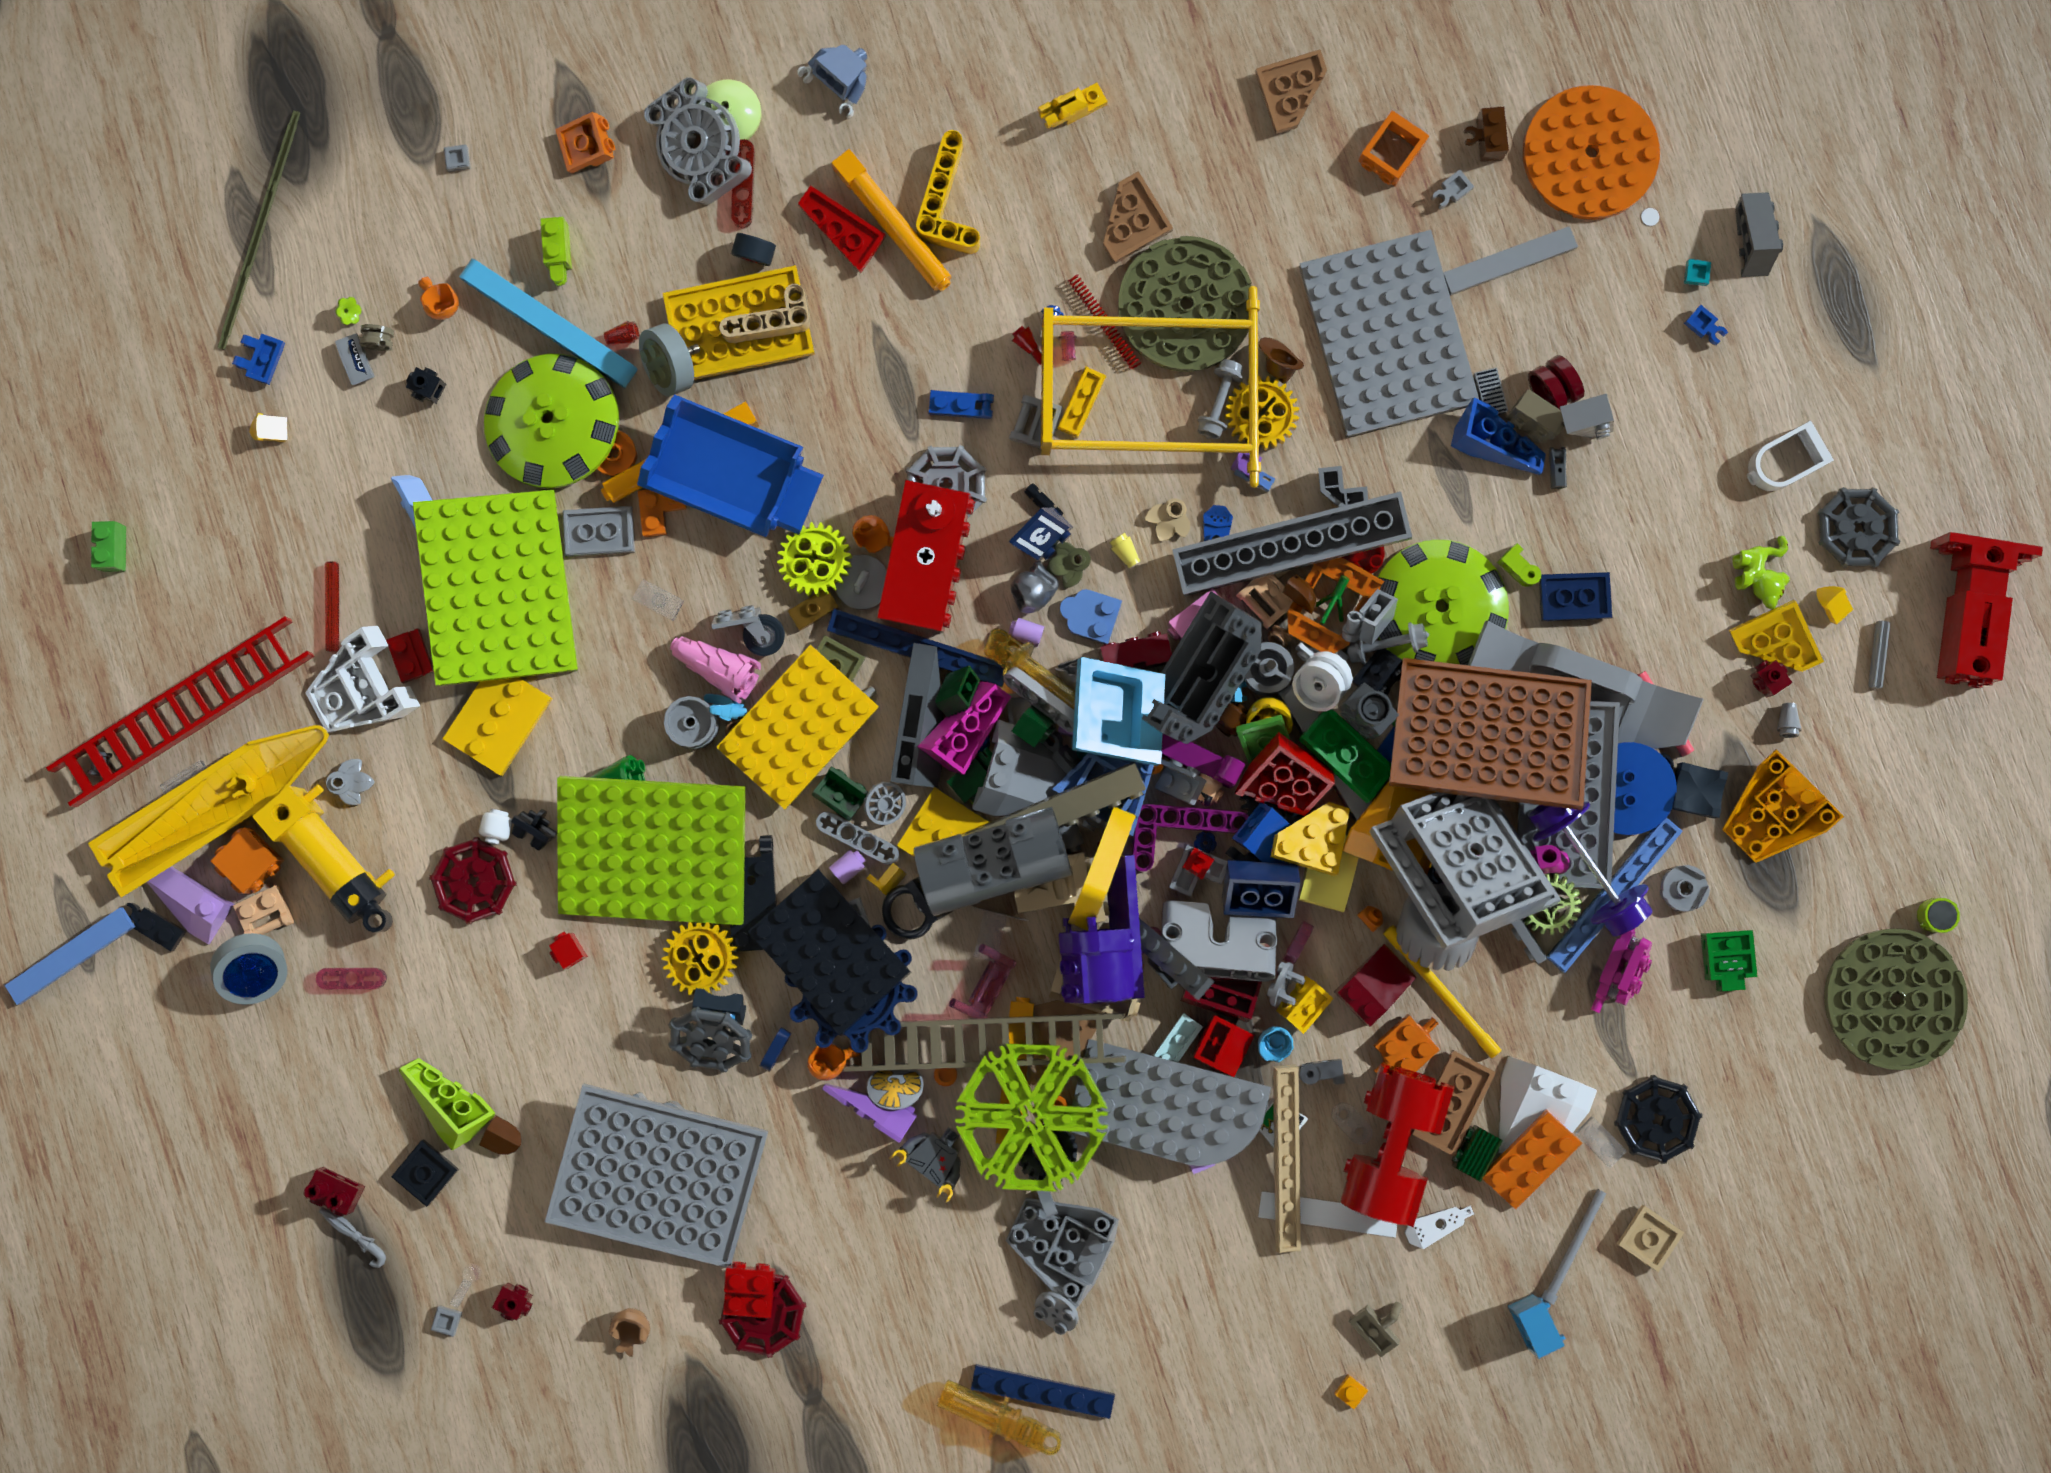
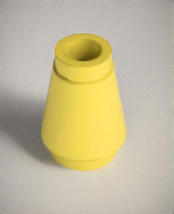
(1125, 550)

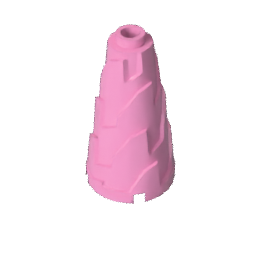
(722, 669)

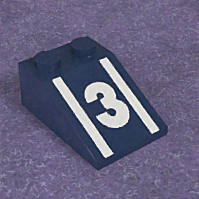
(1042, 534)

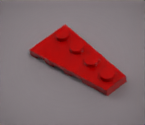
(847, 231)

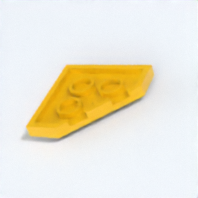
(1780, 637)
(1314, 840)

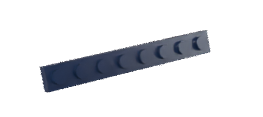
(902, 644)

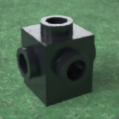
(425, 385)

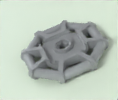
(950, 470)

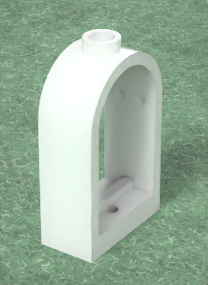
(1813, 445)

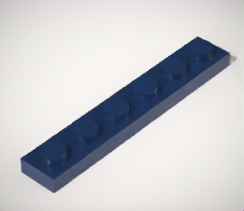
(1043, 1391)

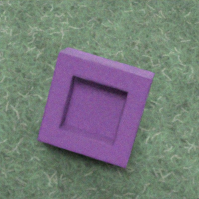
(1241, 463)

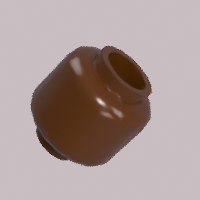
(1231, 717)

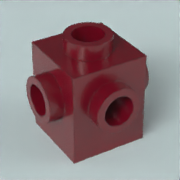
(1770, 678)
(513, 1301)

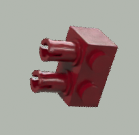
(333, 1191)

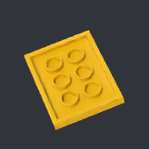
(497, 721)
(937, 820)

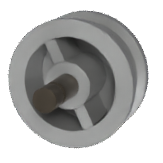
(1271, 670)

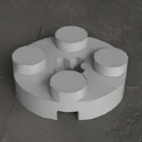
(1696, 883)

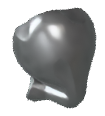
(1033, 588)

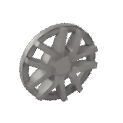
(884, 803)

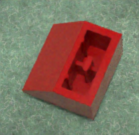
(1223, 1045)

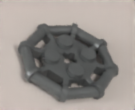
(1868, 518)
(711, 1025)

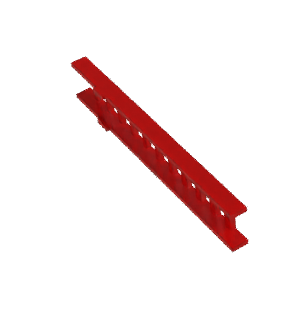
(130, 721)

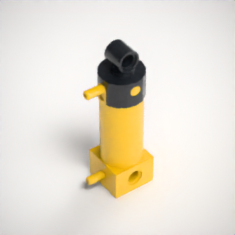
(297, 823)

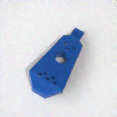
(1217, 528)

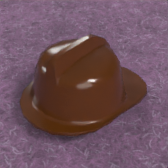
(1279, 359)

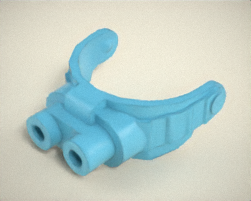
(725, 707)

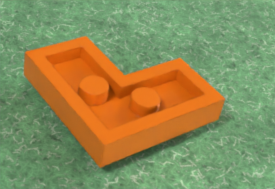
(652, 512)

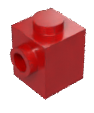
(567, 950)

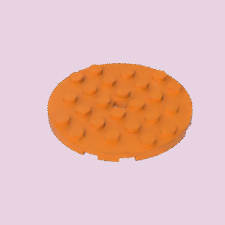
(1584, 184)

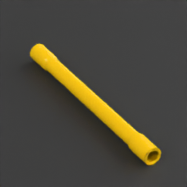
(1451, 1002)

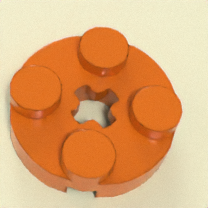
(626, 456)

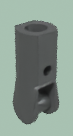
(1558, 471)

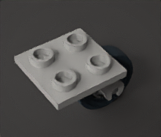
(761, 632)

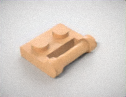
(1270, 590)
(261, 906)

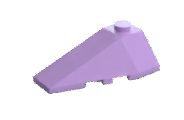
(192, 903)

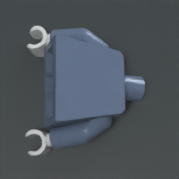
(840, 71)

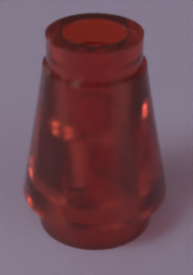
(622, 334)

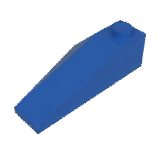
(1490, 438)

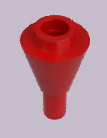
(1026, 341)

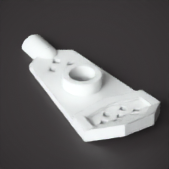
(1429, 1229)

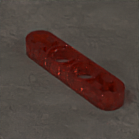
(747, 184)

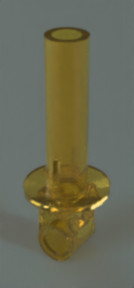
(1011, 653)

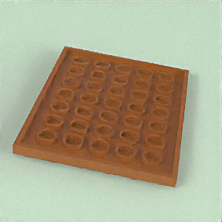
(1491, 733)

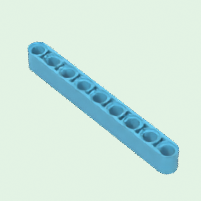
(548, 323)

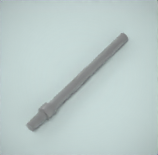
(1550, 1294)

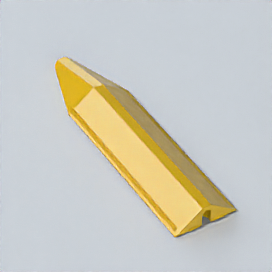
(204, 807)

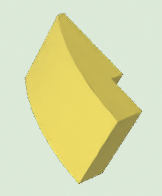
(1327, 889)

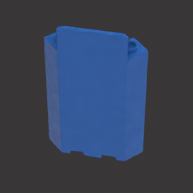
(729, 469)

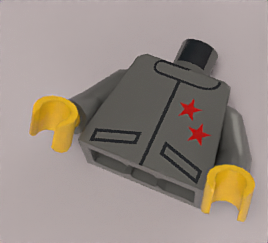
(933, 1158)

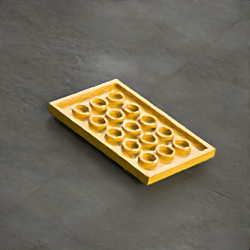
(700, 309)
(797, 727)

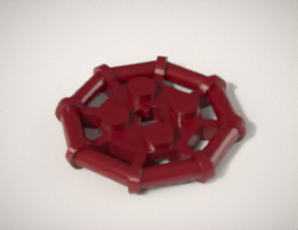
(461, 874)
(767, 1327)

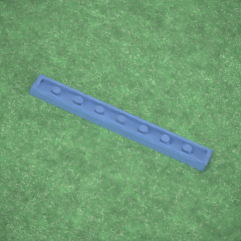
(1626, 877)

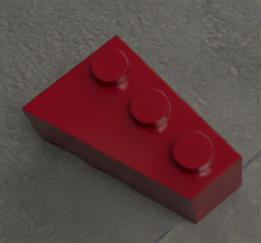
(1137, 652)

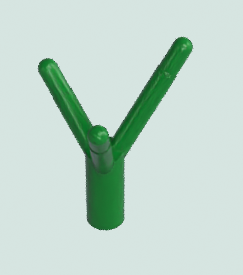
(1335, 595)

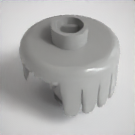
(1418, 939)

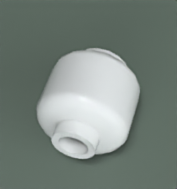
(495, 826)

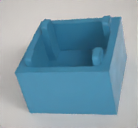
(1536, 1325)

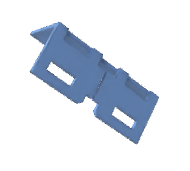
(1263, 484)

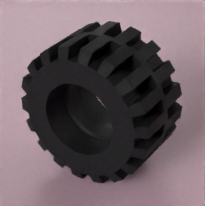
(1034, 1168)

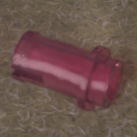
(1068, 345)

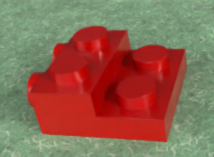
(749, 1290)

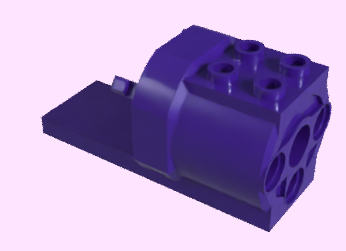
(1106, 962)

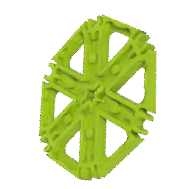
(1019, 1135)

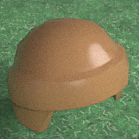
(630, 1328)

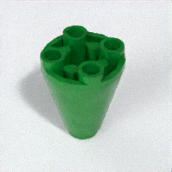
(625, 768)

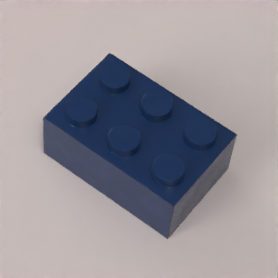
(1260, 889)

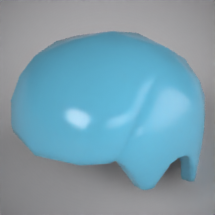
(1275, 1044)

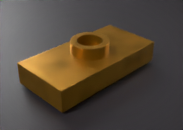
(812, 610)

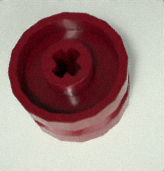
(1557, 382)

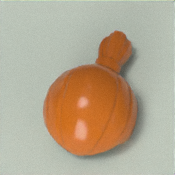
(438, 300)
(872, 533)
(829, 1062)

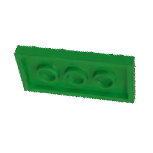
(1347, 754)

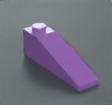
(891, 1122)

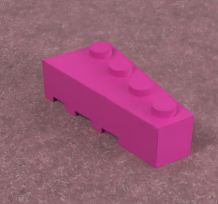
(961, 735)

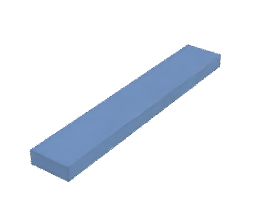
(69, 956)

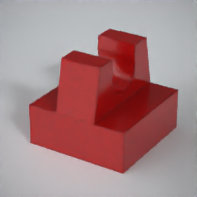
(1198, 863)

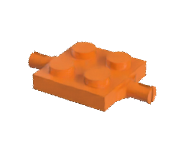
(1407, 1044)

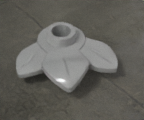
(353, 782)

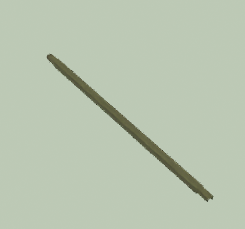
(259, 229)

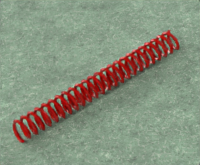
(1104, 327)

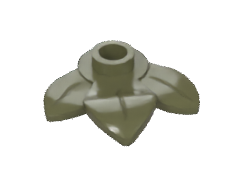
(1065, 564)

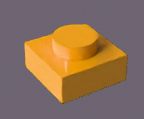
(1351, 1391)

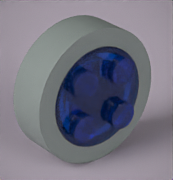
(248, 968)

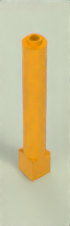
(857, 179)
(626, 481)

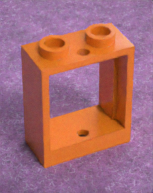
(1406, 131)

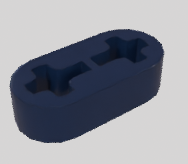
(775, 1049)

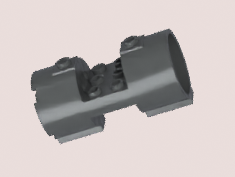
(992, 861)

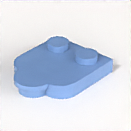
(1091, 615)

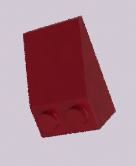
(1375, 985)

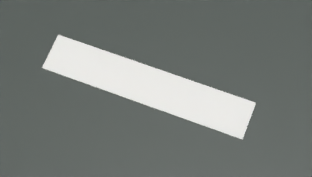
(1330, 1215)

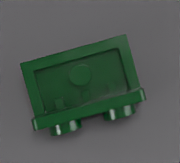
(840, 793)

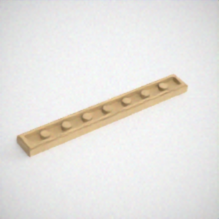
(1286, 1158)

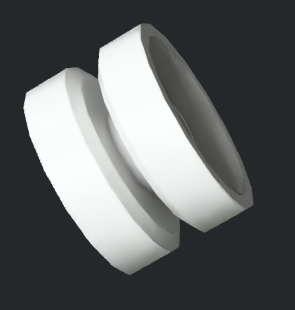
(1322, 681)

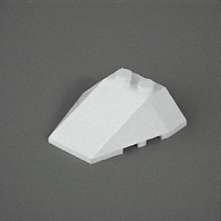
(1532, 1090)

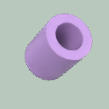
(1026, 631)
(848, 866)

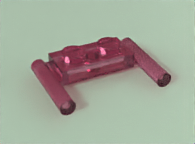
(988, 985)

